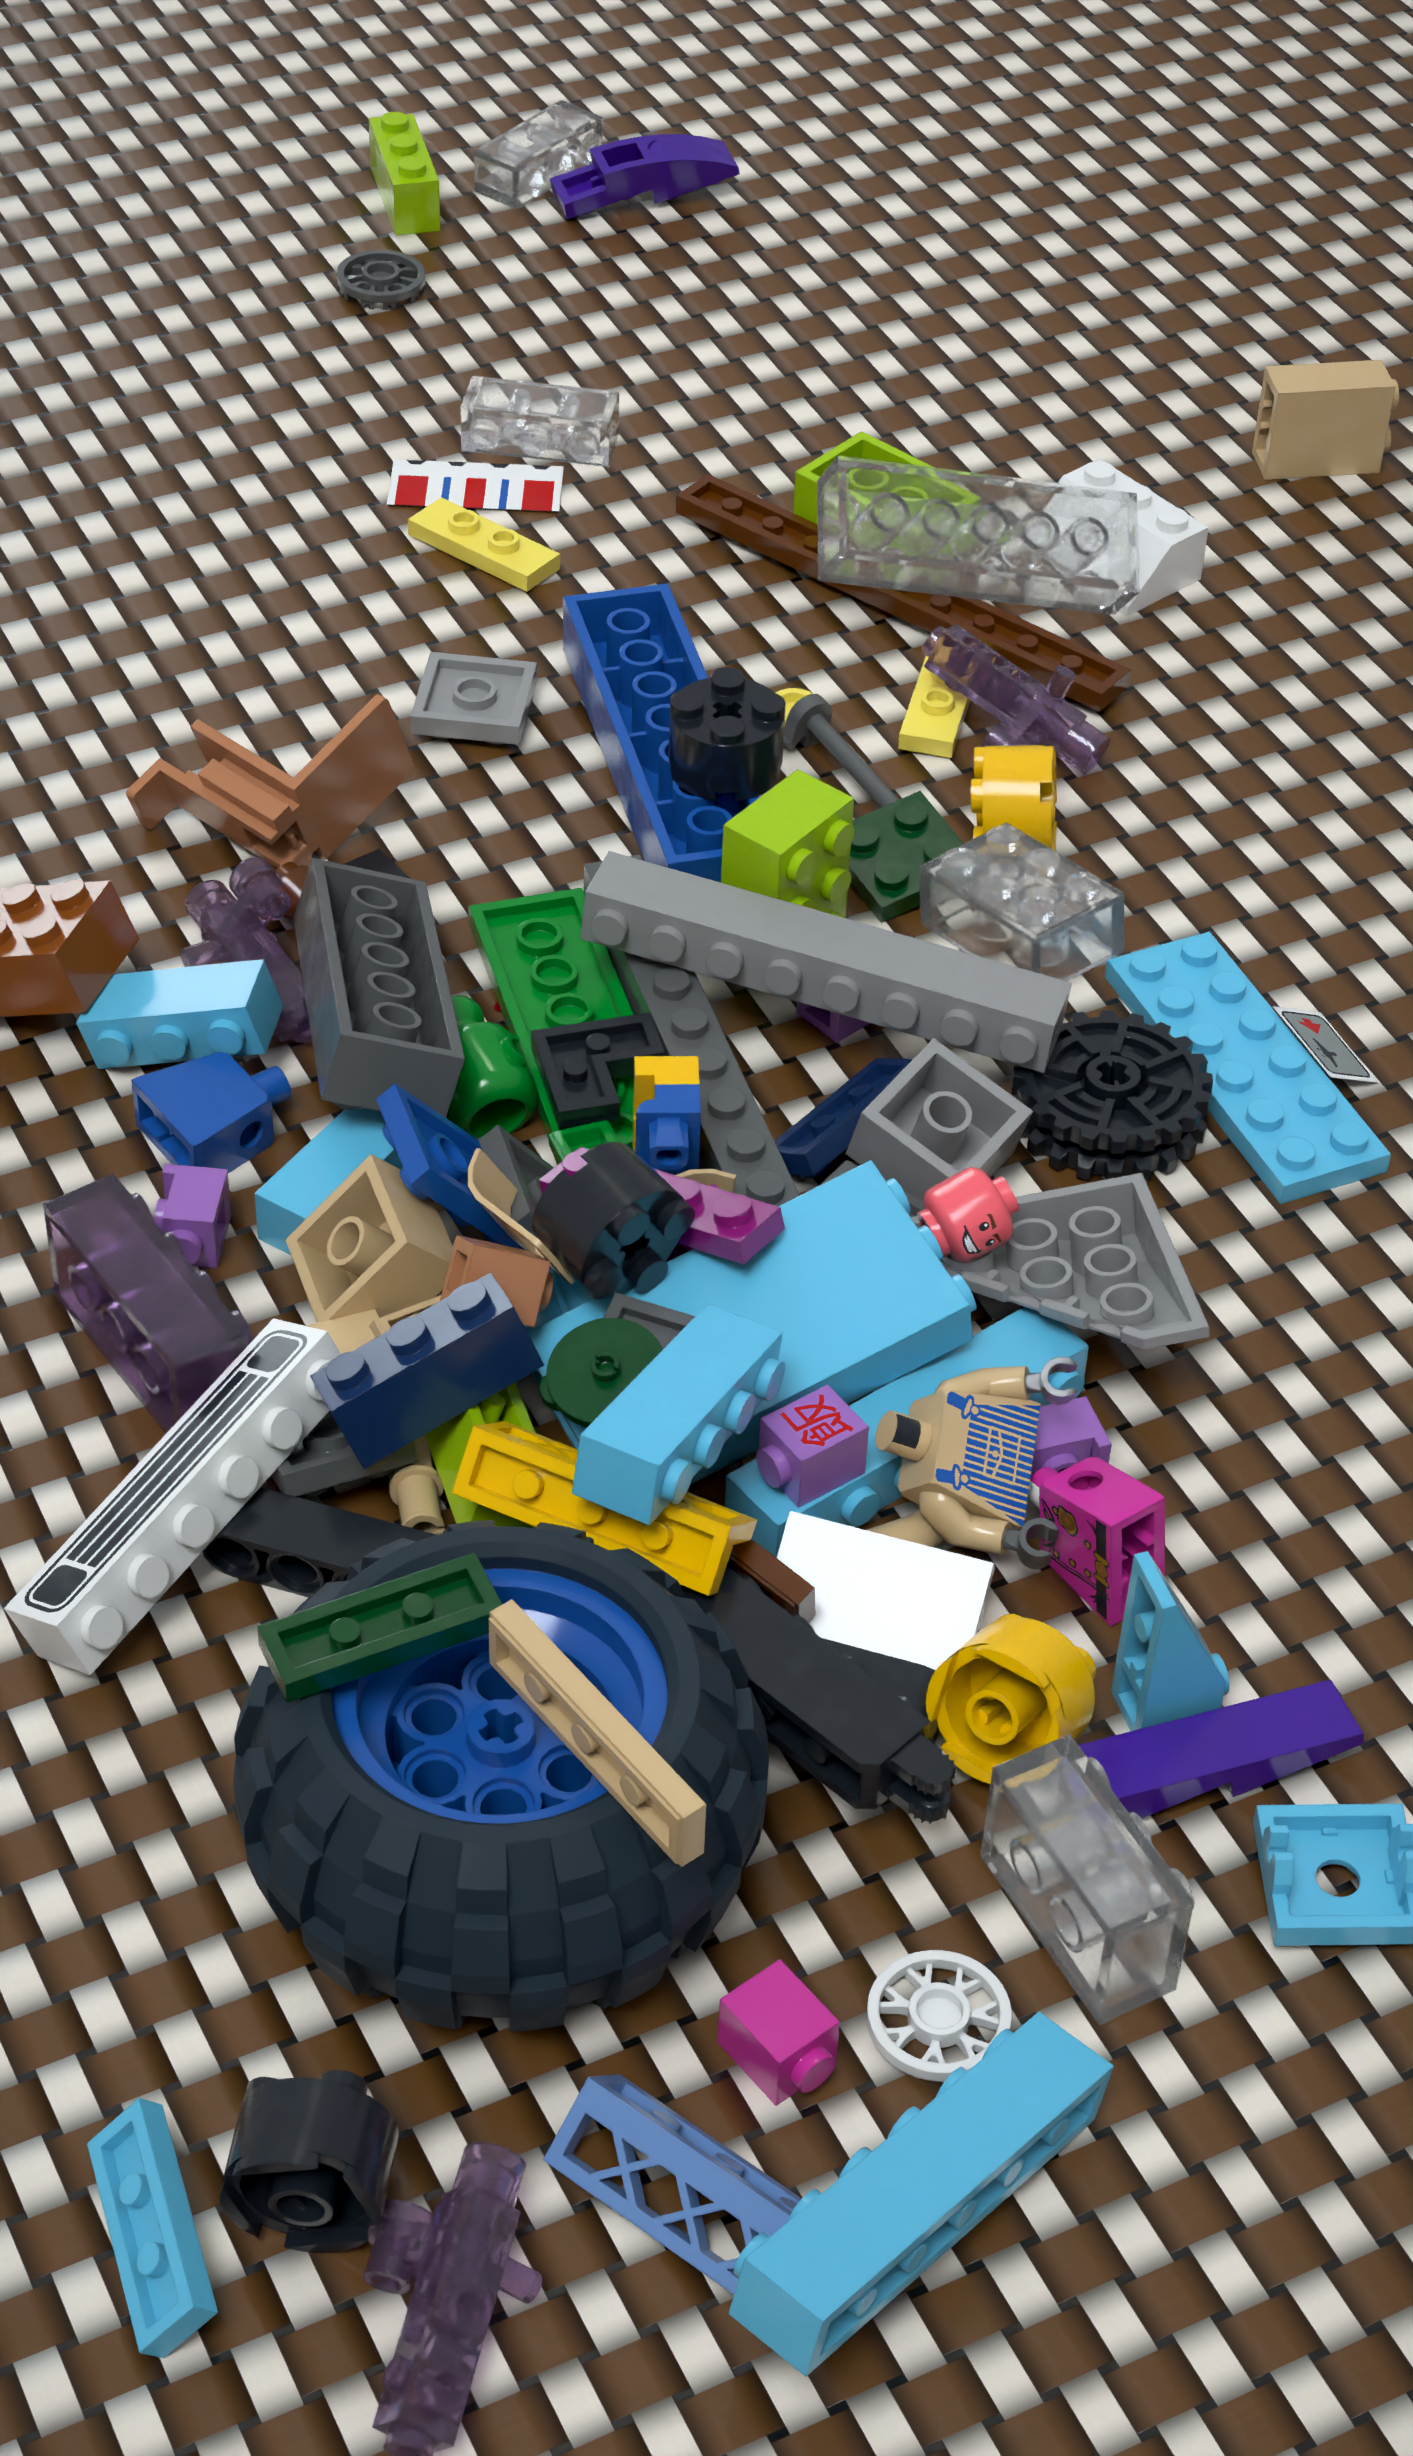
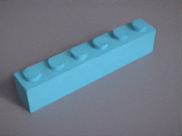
(1014, 1341)
(916, 2192)

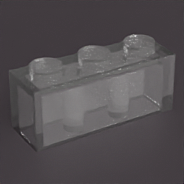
(523, 159)
(540, 421)

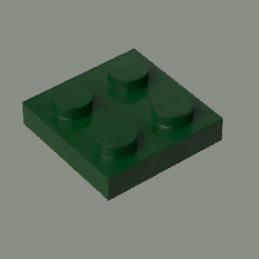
(890, 849)

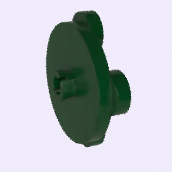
(595, 1366)

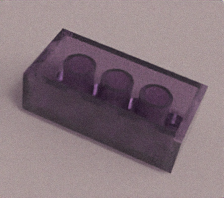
(140, 1298)

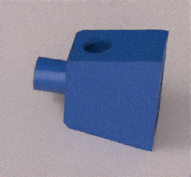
(209, 1111)

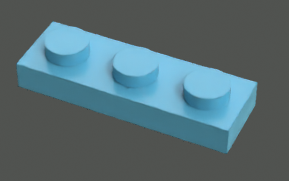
(151, 2229)

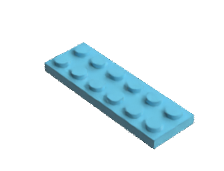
(1265, 1083)

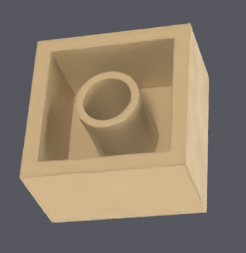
(371, 1246)

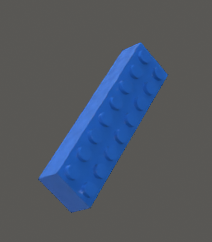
(628, 661)

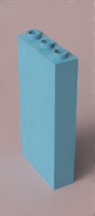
(842, 1282)

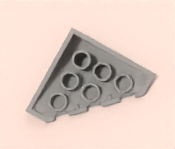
(1093, 1262)

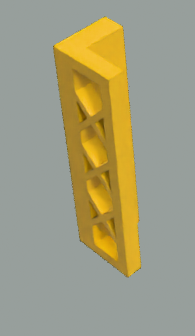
(534, 1483)

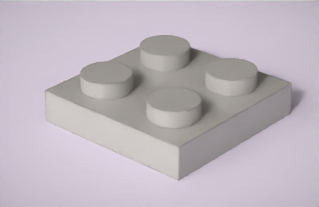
(474, 698)

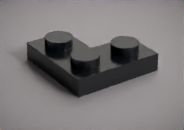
(583, 1060)

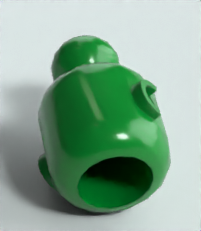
(495, 1076)

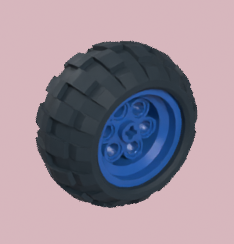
(452, 1836)

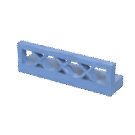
(683, 2150)

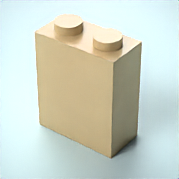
(1324, 419)

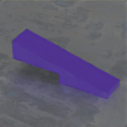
(1226, 1746)

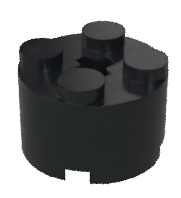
(726, 736)
(612, 1222)
(310, 2161)

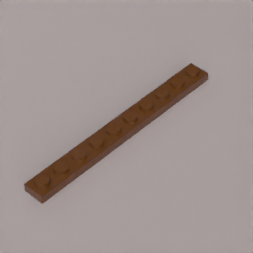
(795, 544)

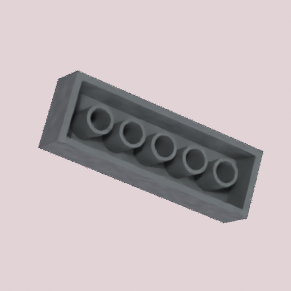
(375, 988)

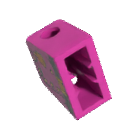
(1101, 1526)

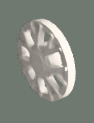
(935, 2013)

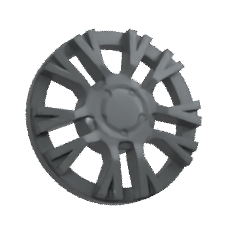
(379, 279)

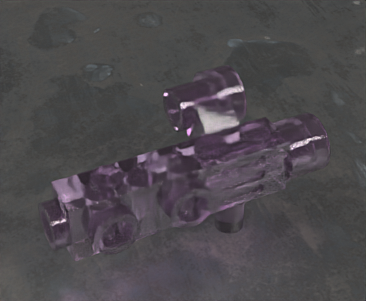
(1027, 708)
(238, 932)
(458, 2268)

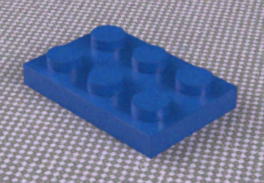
(436, 1160)

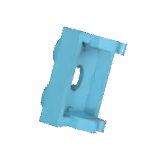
(1365, 1839)

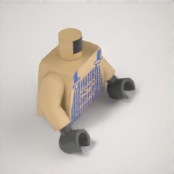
(973, 1455)

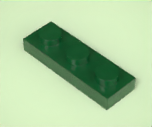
(378, 1627)

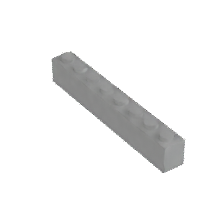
(825, 961)

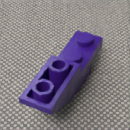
(653, 163)

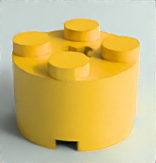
(1016, 788)
(1010, 1694)

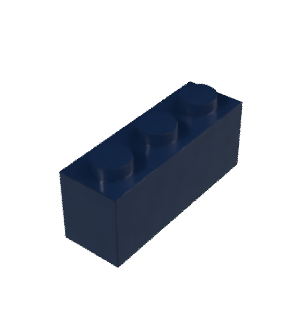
(427, 1370)

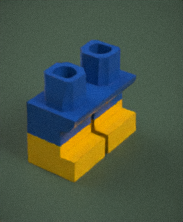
(667, 1112)

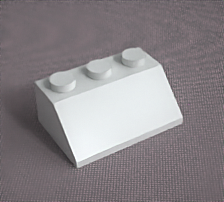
(1168, 538)

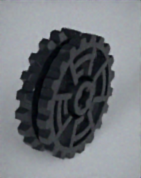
(1116, 1098)

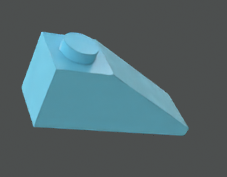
(1161, 1656)

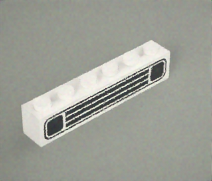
(175, 1499)

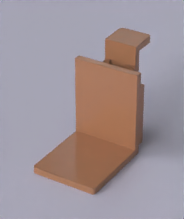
(279, 813)

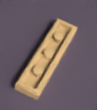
(597, 1734)

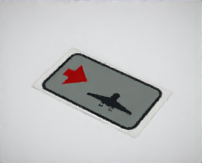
(1325, 1044)

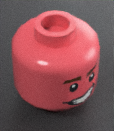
(969, 1214)

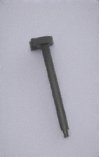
(812, 718)

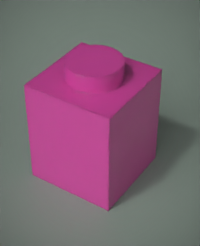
(779, 2033)

